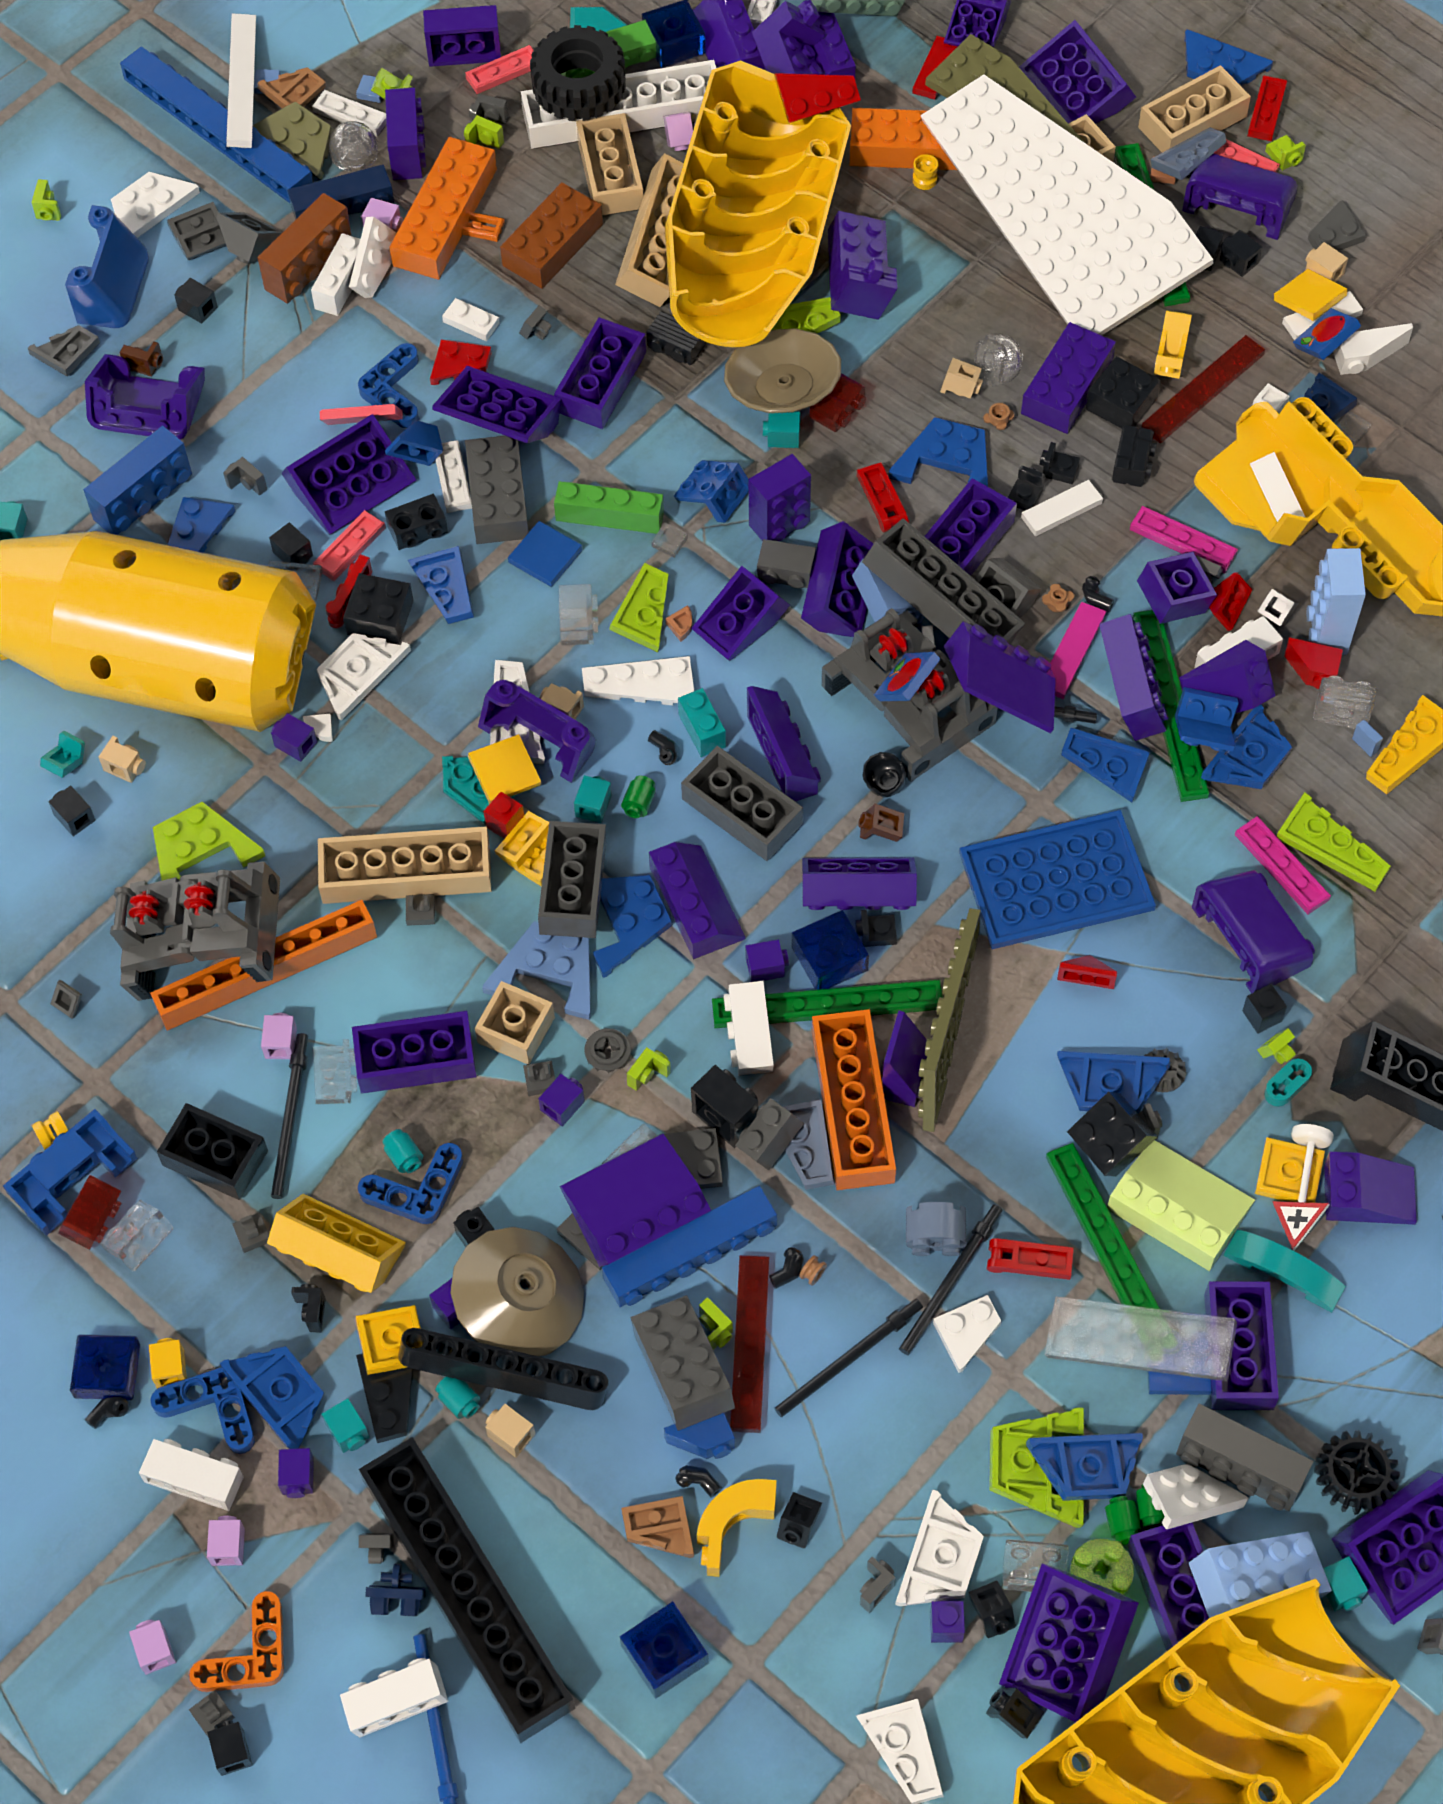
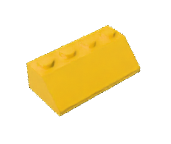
(335, 1242)

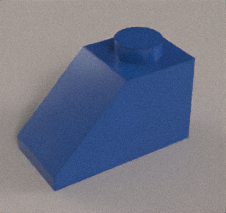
(417, 444)
(704, 1439)

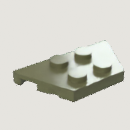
(300, 134)

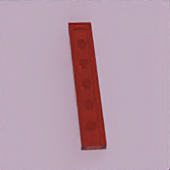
(1203, 388)
(750, 1344)

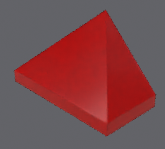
(1230, 600)
(1087, 971)

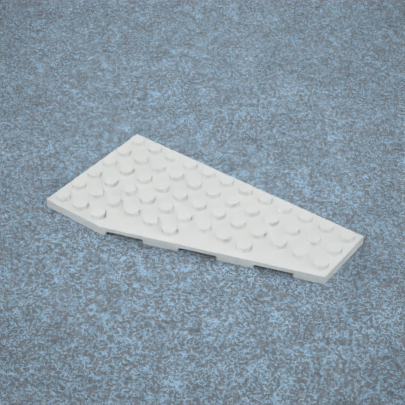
(1073, 217)

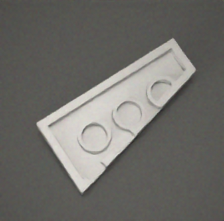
(515, 673)
(642, 681)

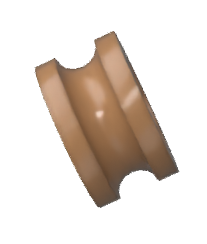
(813, 1270)

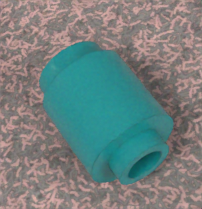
(402, 1151)
(458, 1397)

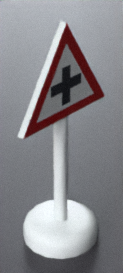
(1300, 1216)

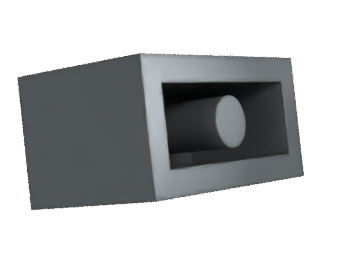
(785, 563)

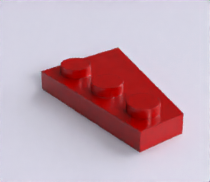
(814, 94)

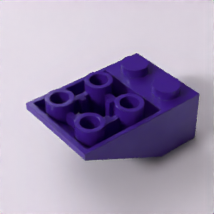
(979, 18)

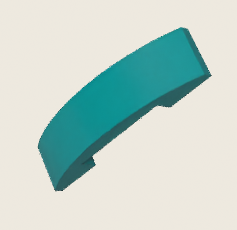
(1287, 1267)

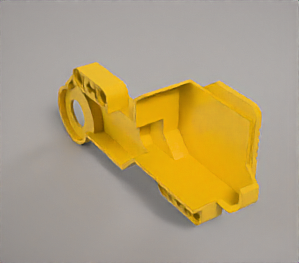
(1380, 516)

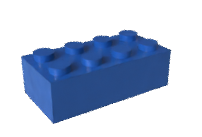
(138, 481)

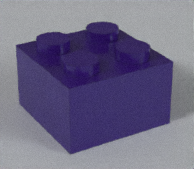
(1176, 587)

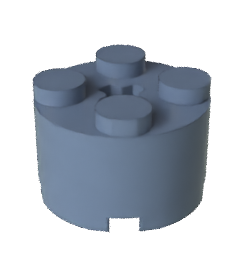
(936, 1228)

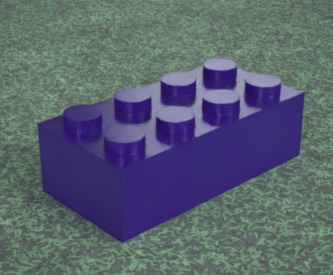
(601, 372)
(1066, 376)
(972, 525)
(1134, 677)
(413, 1052)
(1252, 1369)
(1167, 1580)

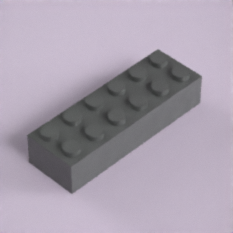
(937, 584)

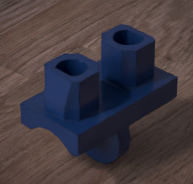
(409, 1596)

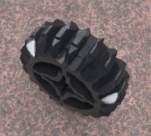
(1345, 1467)

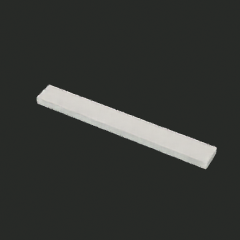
(241, 81)

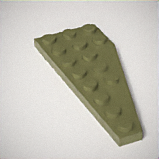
(978, 58)
(946, 1027)

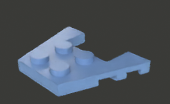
(551, 959)

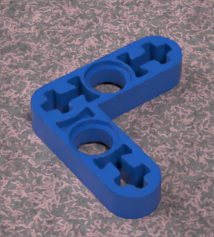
(383, 385)
(416, 1198)
(220, 1397)

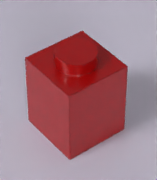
(503, 814)

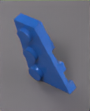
(1107, 761)

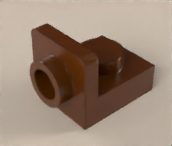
(143, 361)
(881, 822)

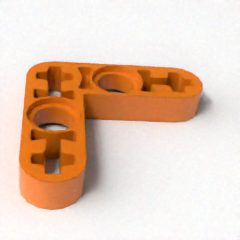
(252, 1663)

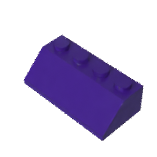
(728, 32)
(832, 51)
(832, 596)
(781, 744)
(859, 882)
(695, 898)

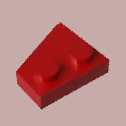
(455, 356)

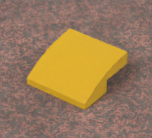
(526, 847)

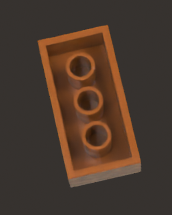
(551, 235)
(303, 248)

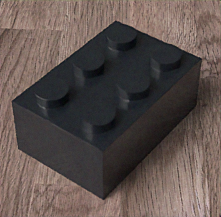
(212, 1151)

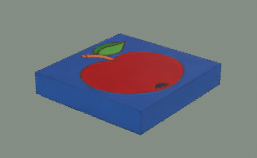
(1327, 334)
(907, 676)

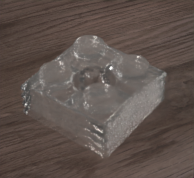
(1344, 702)

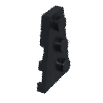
(387, 1400)

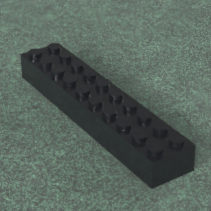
(467, 1590)

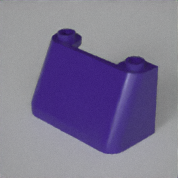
(1242, 189)
(141, 404)
(510, 703)
(1254, 927)

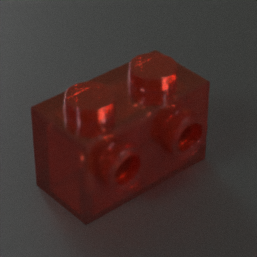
(89, 1213)

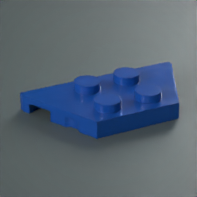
(1207, 53)
(1256, 755)
(1096, 1073)
(278, 1391)
(1087, 1464)

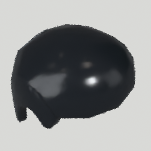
(884, 774)

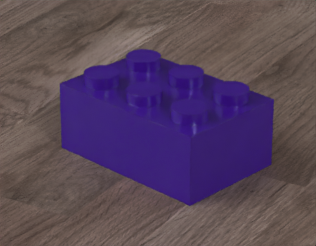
(462, 35)
(404, 134)
(780, 499)

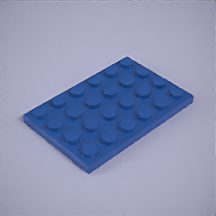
(1056, 879)

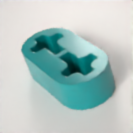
(1292, 1087)

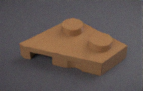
(293, 87)
(659, 1526)

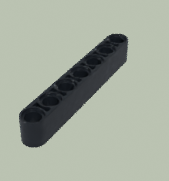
(503, 1369)

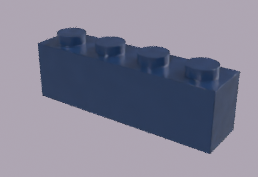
(351, 190)

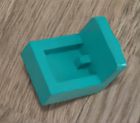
(65, 756)

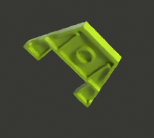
(196, 836)
(1017, 1473)

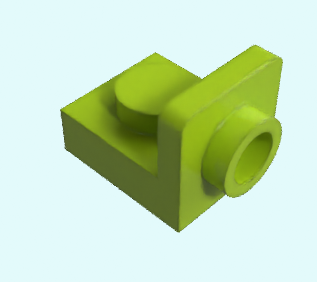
(386, 80)
(484, 131)
(1285, 152)
(43, 202)
(643, 1068)
(715, 1319)

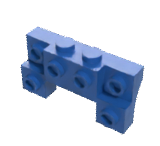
(63, 1165)

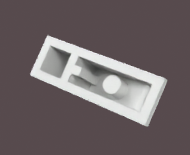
(1370, 347)

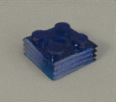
(117, 1379)

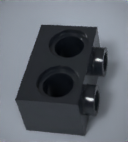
(414, 518)

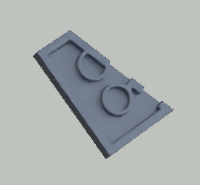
(1189, 154)
(810, 1147)

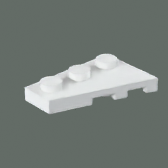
(372, 257)
(905, 1747)

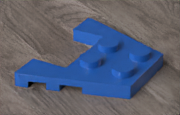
(945, 447)
(635, 917)

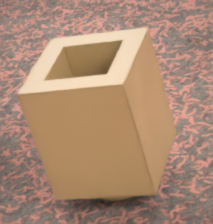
(1327, 262)
(509, 1430)

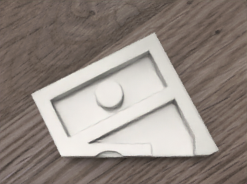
(967, 1329)

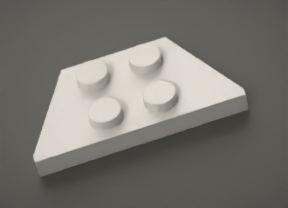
(151, 201)
(357, 669)
(1190, 1495)
(941, 1556)

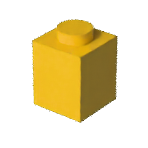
(167, 1362)

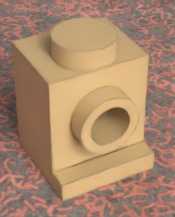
(962, 379)
(563, 699)
(121, 760)

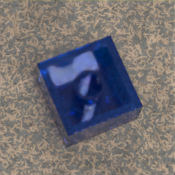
(675, 32)
(830, 951)
(664, 1650)

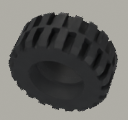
(578, 96)

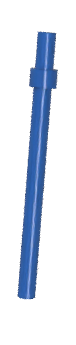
(447, 1790)

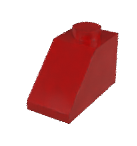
(1313, 660)

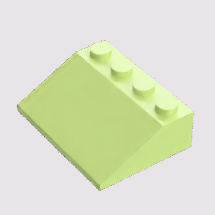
(1180, 1204)

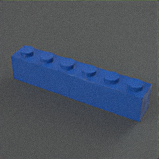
(690, 1247)

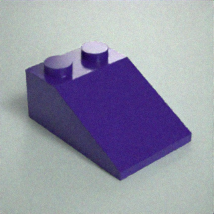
(740, 614)
(1235, 673)
(903, 1062)
(1368, 1189)

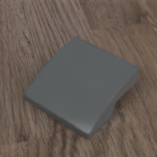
(197, 231)

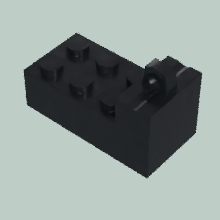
(1391, 1070)

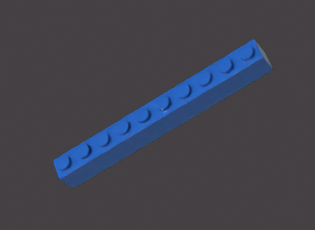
(209, 121)

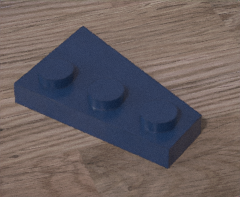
(1330, 397)

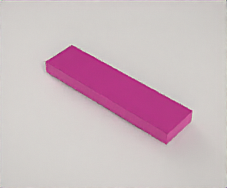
(1182, 537)
(1075, 646)
(1282, 865)

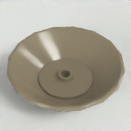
(783, 371)
(499, 1310)

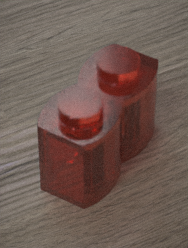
(836, 408)

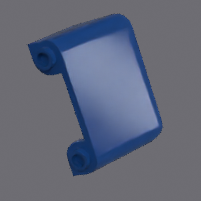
(109, 288)

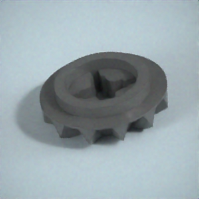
(596, 1043)
(1174, 1078)

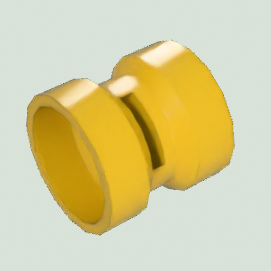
(925, 172)
(44, 1132)

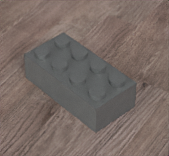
(496, 489)
(742, 803)
(572, 879)
(682, 1363)
(1243, 1458)

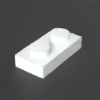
(471, 319)

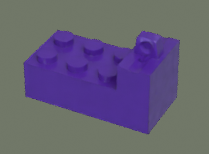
(788, 38)
(859, 266)

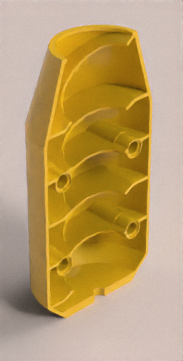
(748, 207)
(156, 625)
(1261, 1707)

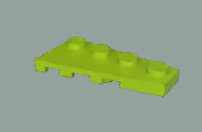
(1323, 839)

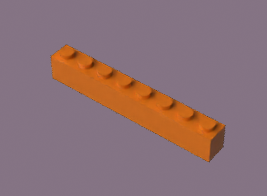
(293, 953)

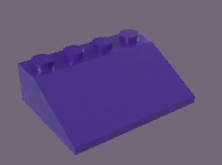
(1077, 77)
(500, 405)
(348, 475)
(1003, 675)
(634, 1199)
(1400, 1547)
(1068, 1643)

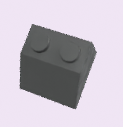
(1008, 585)

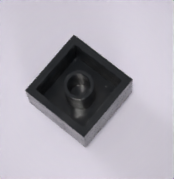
(1123, 393)
(378, 608)
(724, 1104)
(1112, 1134)

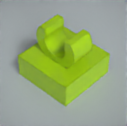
(1278, 1046)

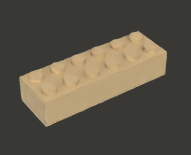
(645, 260)
(404, 865)

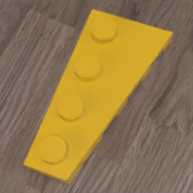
(1410, 746)

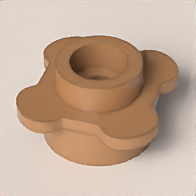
(1002, 411)
(1055, 604)

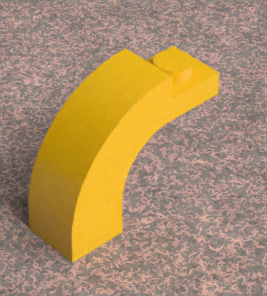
(1172, 344)
(738, 1502)

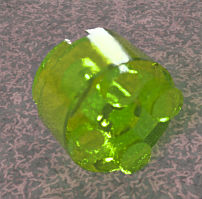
(1108, 1558)

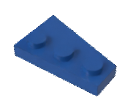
(198, 523)
(445, 582)

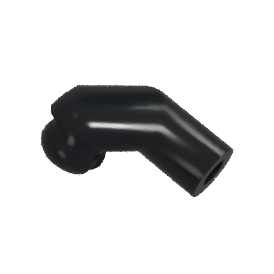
(1093, 595)
(666, 747)
(791, 1269)
(107, 1408)
(698, 1475)

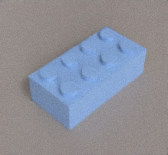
(1337, 598)
(1255, 1569)

